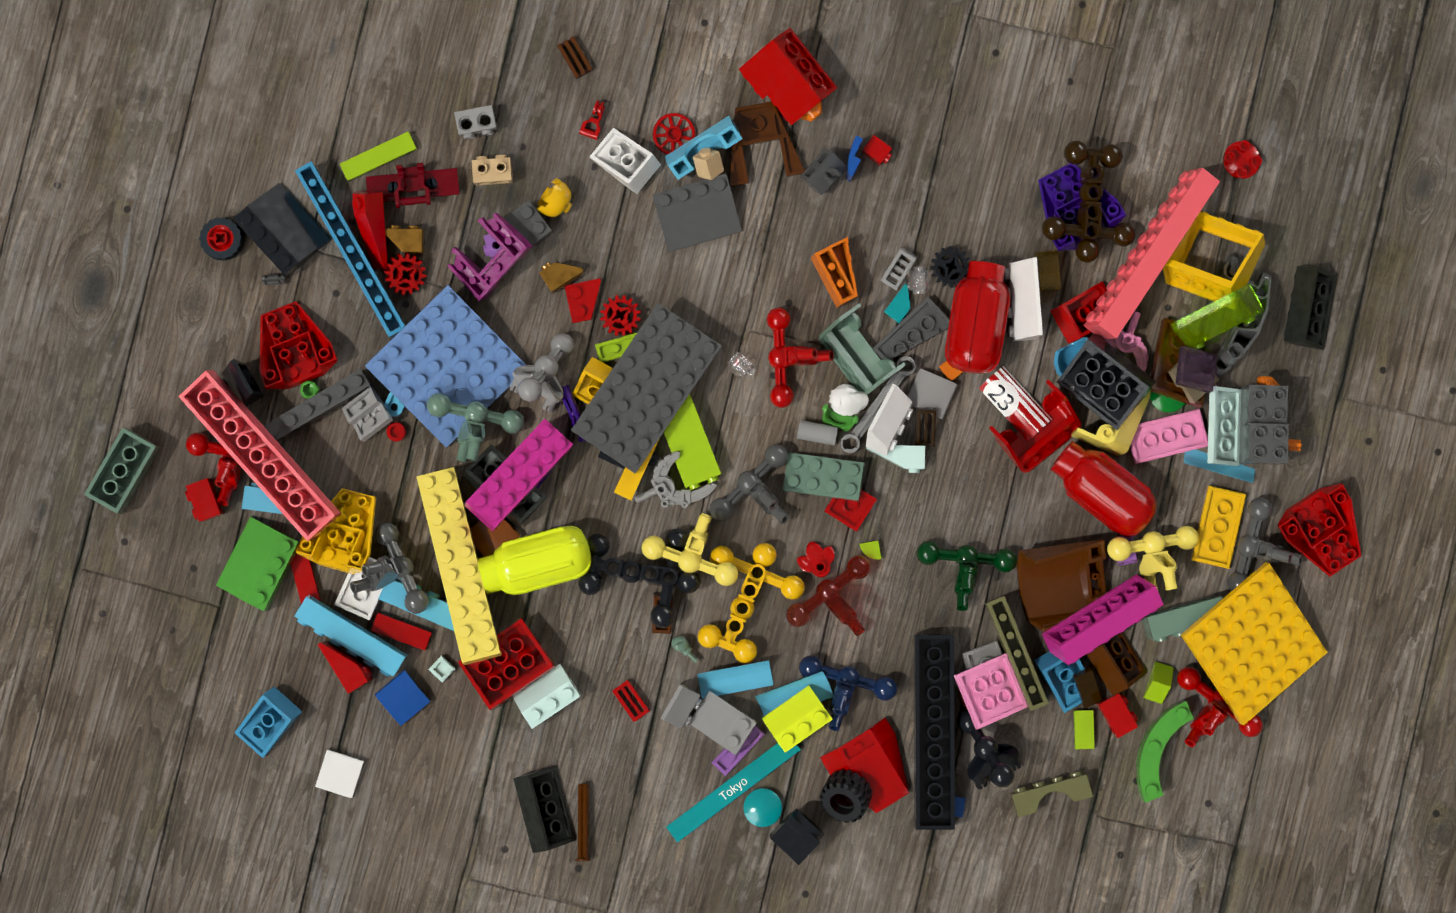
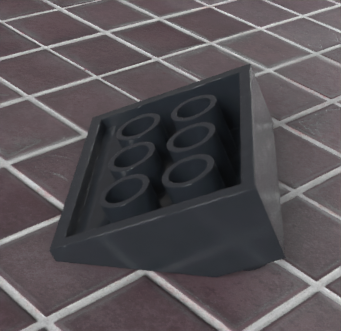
(282, 229)
(1106, 381)

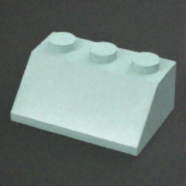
(546, 696)

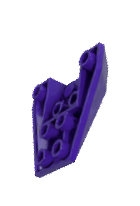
(1062, 199)

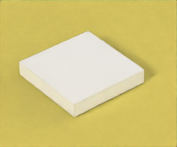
(339, 773)

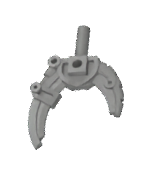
(665, 486)

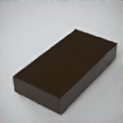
(1087, 687)

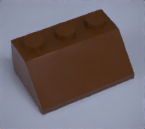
(1117, 664)

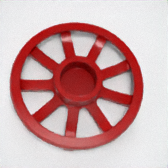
(673, 133)

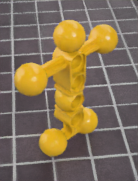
(791, 587)

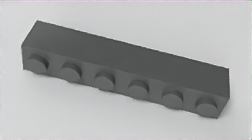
(318, 405)

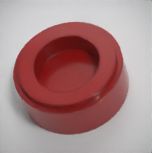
(396, 431)

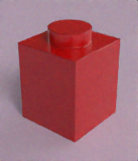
(877, 151)

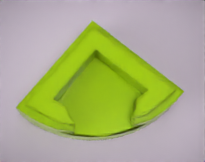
(871, 549)

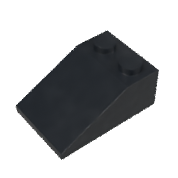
(241, 382)

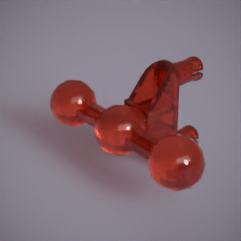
(829, 593)

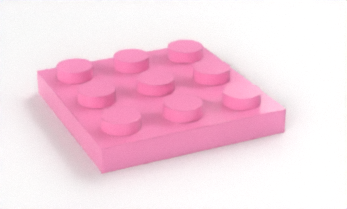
(990, 691)

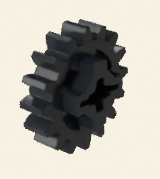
(959, 270)

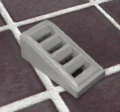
(907, 254)

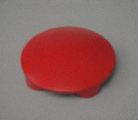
(1241, 159)

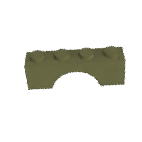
(1027, 800)

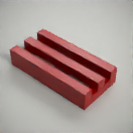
(621, 687)

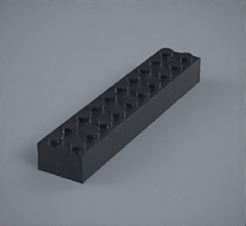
(934, 732)

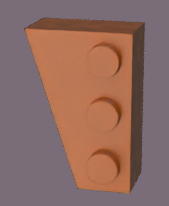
(836, 272)

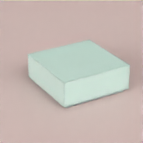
(442, 668)

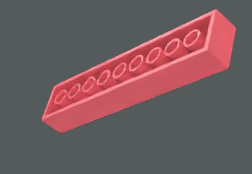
(1151, 253)
(259, 454)

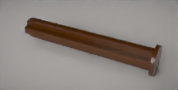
(583, 822)

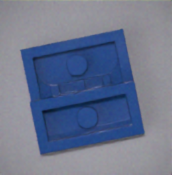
(853, 162)
(402, 697)

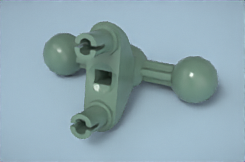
(473, 430)

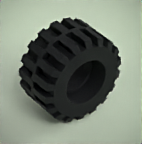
(853, 787)

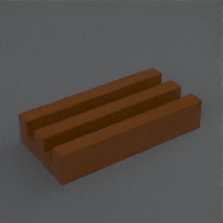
(566, 43)

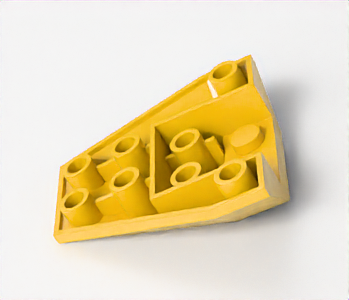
(348, 539)

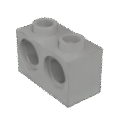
(475, 116)

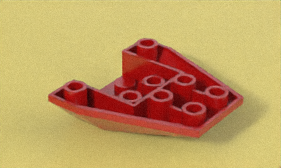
(292, 348)
(1323, 528)
(877, 759)

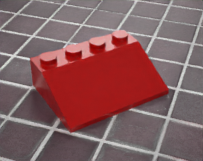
(518, 667)

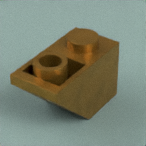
(407, 240)

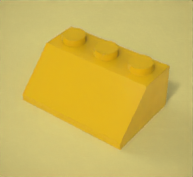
(591, 380)

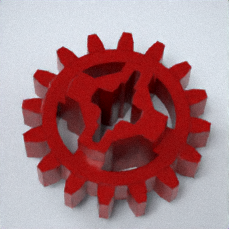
(398, 278)
(612, 320)

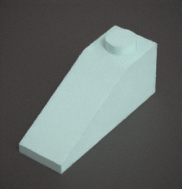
(906, 457)

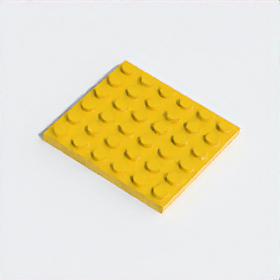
(1254, 643)

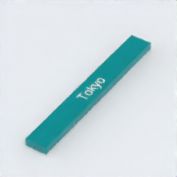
(729, 791)

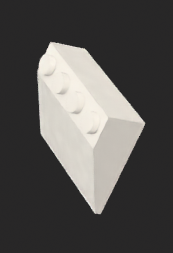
(1024, 300)

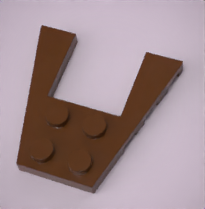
(758, 125)

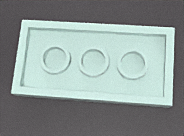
(1224, 426)

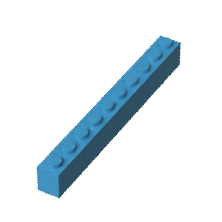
(350, 249)

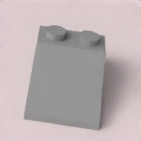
(723, 722)

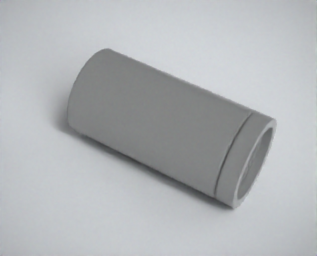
(817, 432)

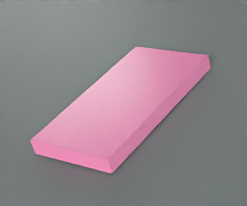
(1169, 436)

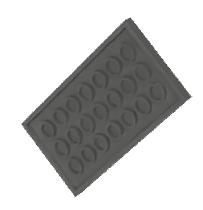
(646, 388)

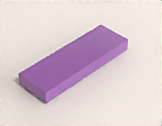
(726, 760)

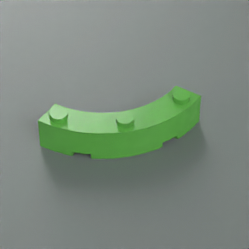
(1153, 746)

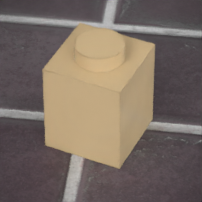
(708, 163)

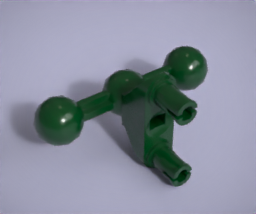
(967, 559)

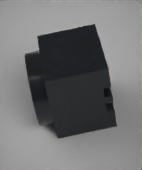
(797, 836)

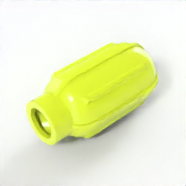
(536, 561)

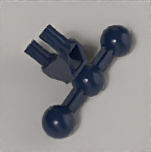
(847, 680)

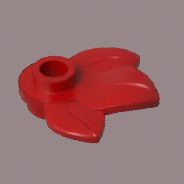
(816, 556)

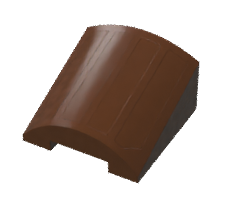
(1060, 580)

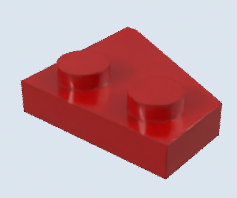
(582, 299)

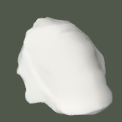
(847, 400)

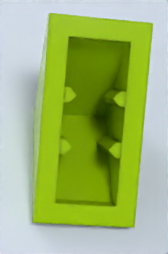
(1159, 682)

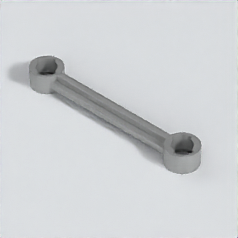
(870, 414)

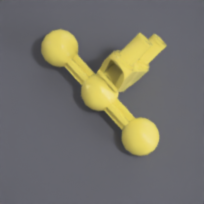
(690, 558)
(1155, 559)

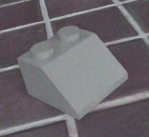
(680, 706)

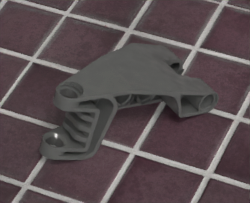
(1240, 339)

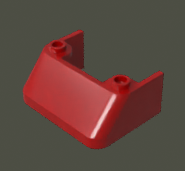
(1052, 436)

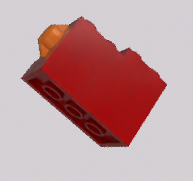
(789, 78)

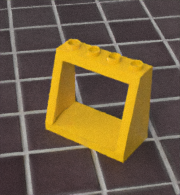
(1204, 283)

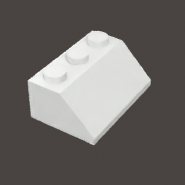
(889, 421)

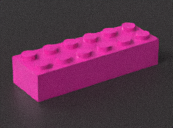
(518, 475)
(1102, 619)

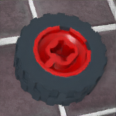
(221, 239)

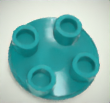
(762, 807)

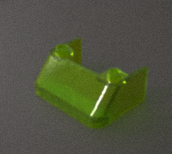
(1218, 317)

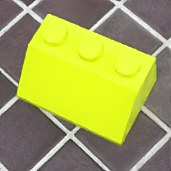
(797, 718)

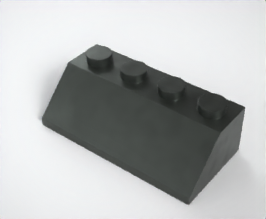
(1310, 307)
(484, 467)
(544, 809)

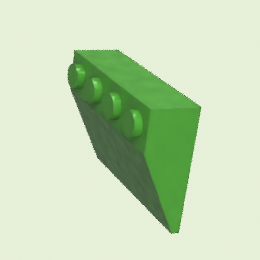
(258, 564)

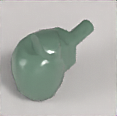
(681, 644)

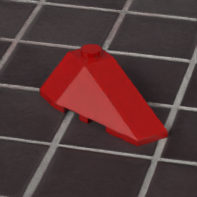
(369, 215)

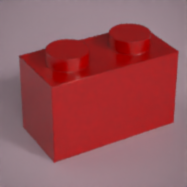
(204, 500)
(1117, 714)

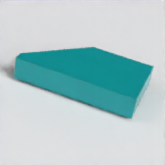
(899, 306)

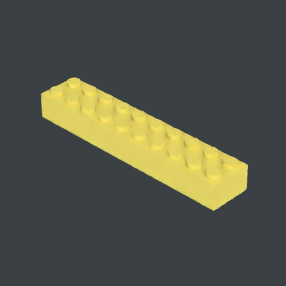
(458, 566)

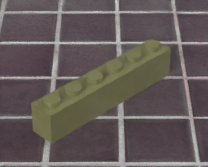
(1016, 652)

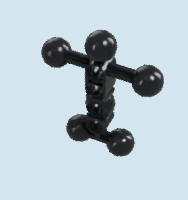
(662, 614)

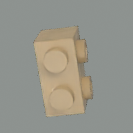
(492, 171)

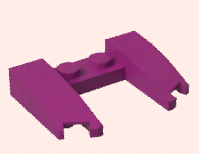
(513, 249)

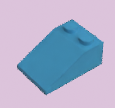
(1060, 679)
(268, 721)

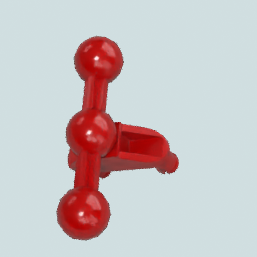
(782, 357)
(228, 469)
(1214, 712)

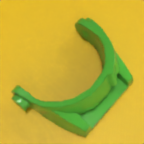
(848, 420)

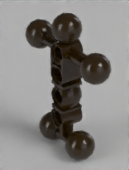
(1054, 227)

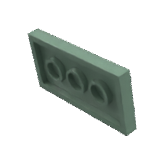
(823, 476)

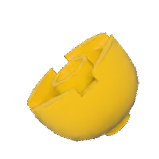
(555, 199)

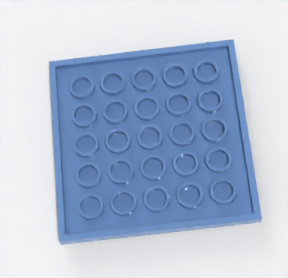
(445, 353)

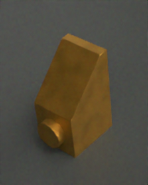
(559, 275)

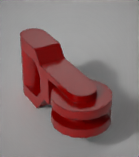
(599, 108)

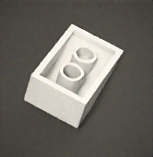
(625, 160)

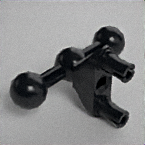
(990, 757)

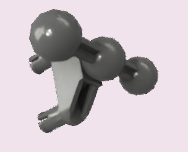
(751, 484)
(1251, 546)
(386, 570)

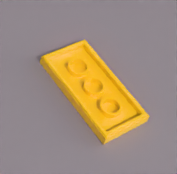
(1218, 527)

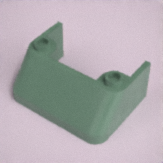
(855, 355)

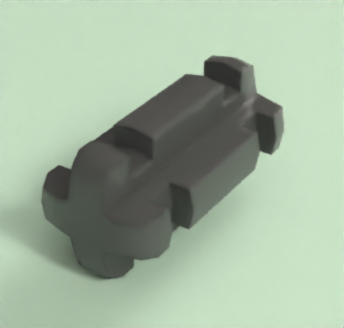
(273, 279)

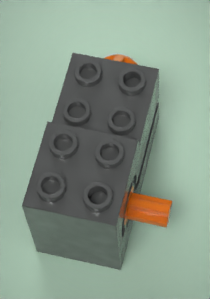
(1264, 424)

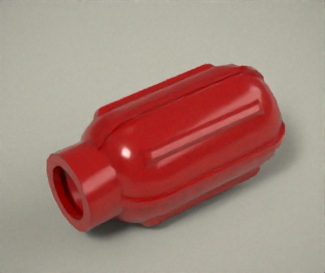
(978, 319)
(1105, 489)

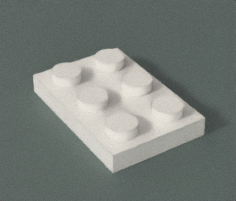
(359, 603)

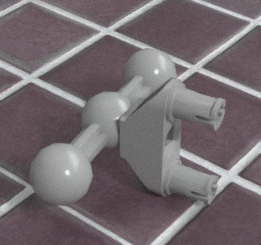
(540, 379)

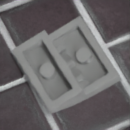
(932, 392)
(367, 414)

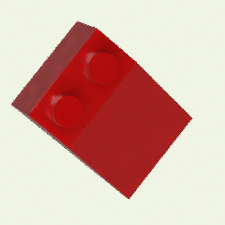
(1072, 314)
(348, 669)

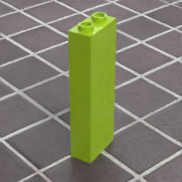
(689, 438)

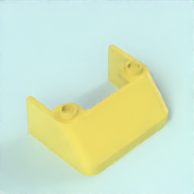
(1113, 440)

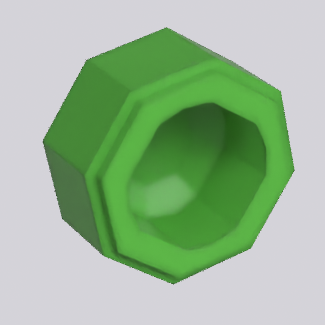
(309, 389)

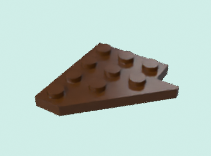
(1165, 358)

